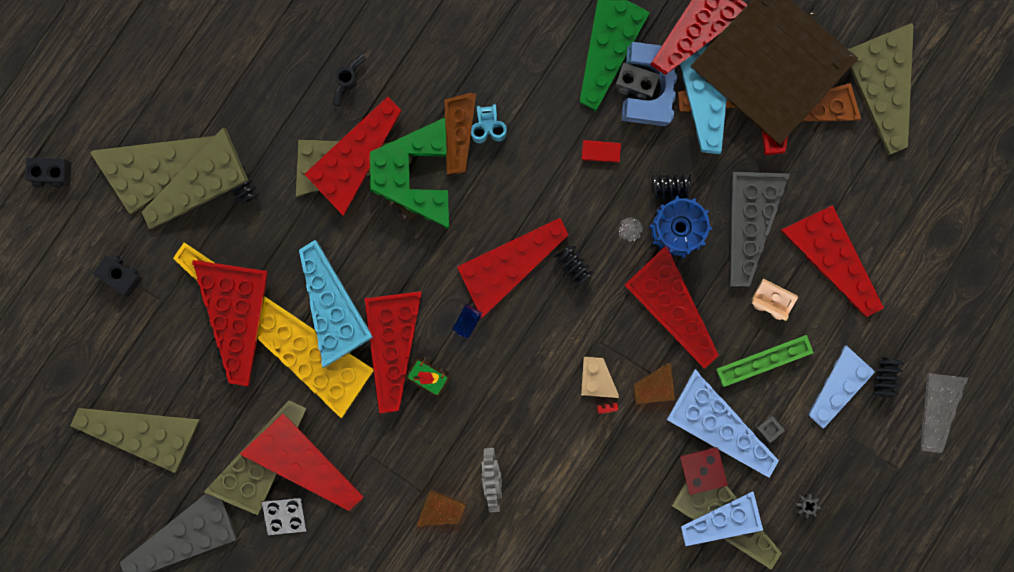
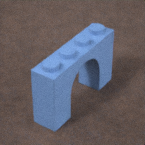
(656, 111)

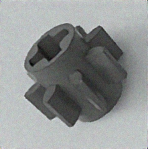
(802, 506)

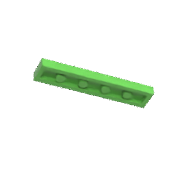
(764, 361)

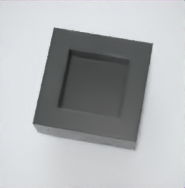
(770, 429)

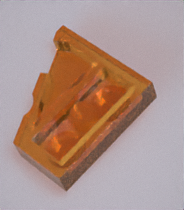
(655, 386)
(440, 510)

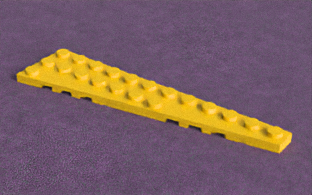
(298, 349)

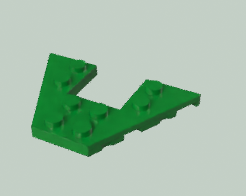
(391, 172)

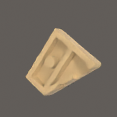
(597, 379)

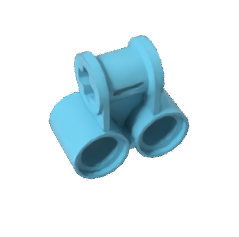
(488, 122)

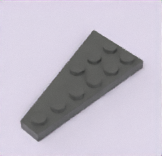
(753, 210)
(194, 531)

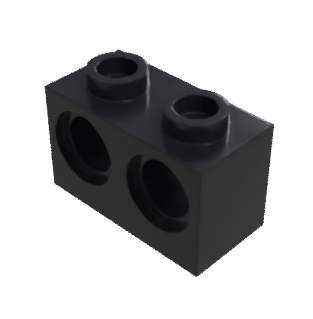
(48, 168)

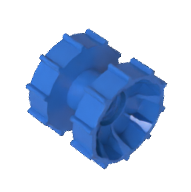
(688, 214)

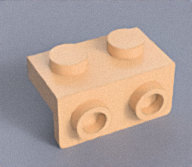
(773, 300)

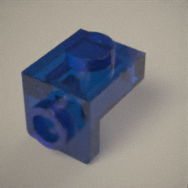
(467, 321)

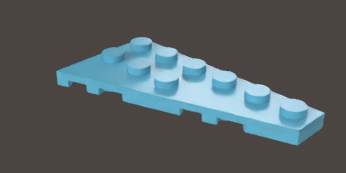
(706, 106)
(333, 312)

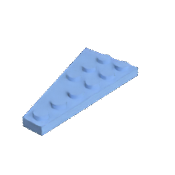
(713, 421)

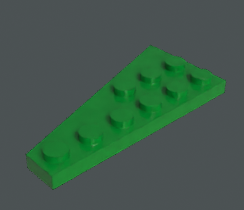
(613, 29)

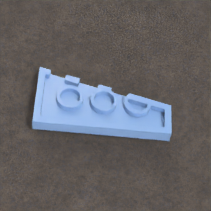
(844, 381)

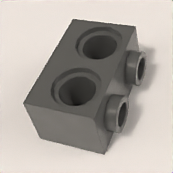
(638, 76)

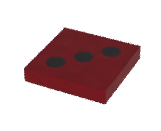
(703, 470)

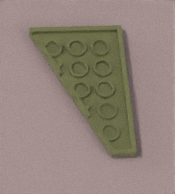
(885, 84)
(145, 170)

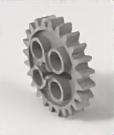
(491, 480)

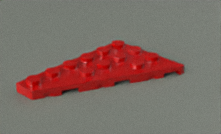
(235, 308)

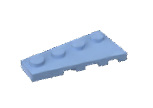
(727, 521)

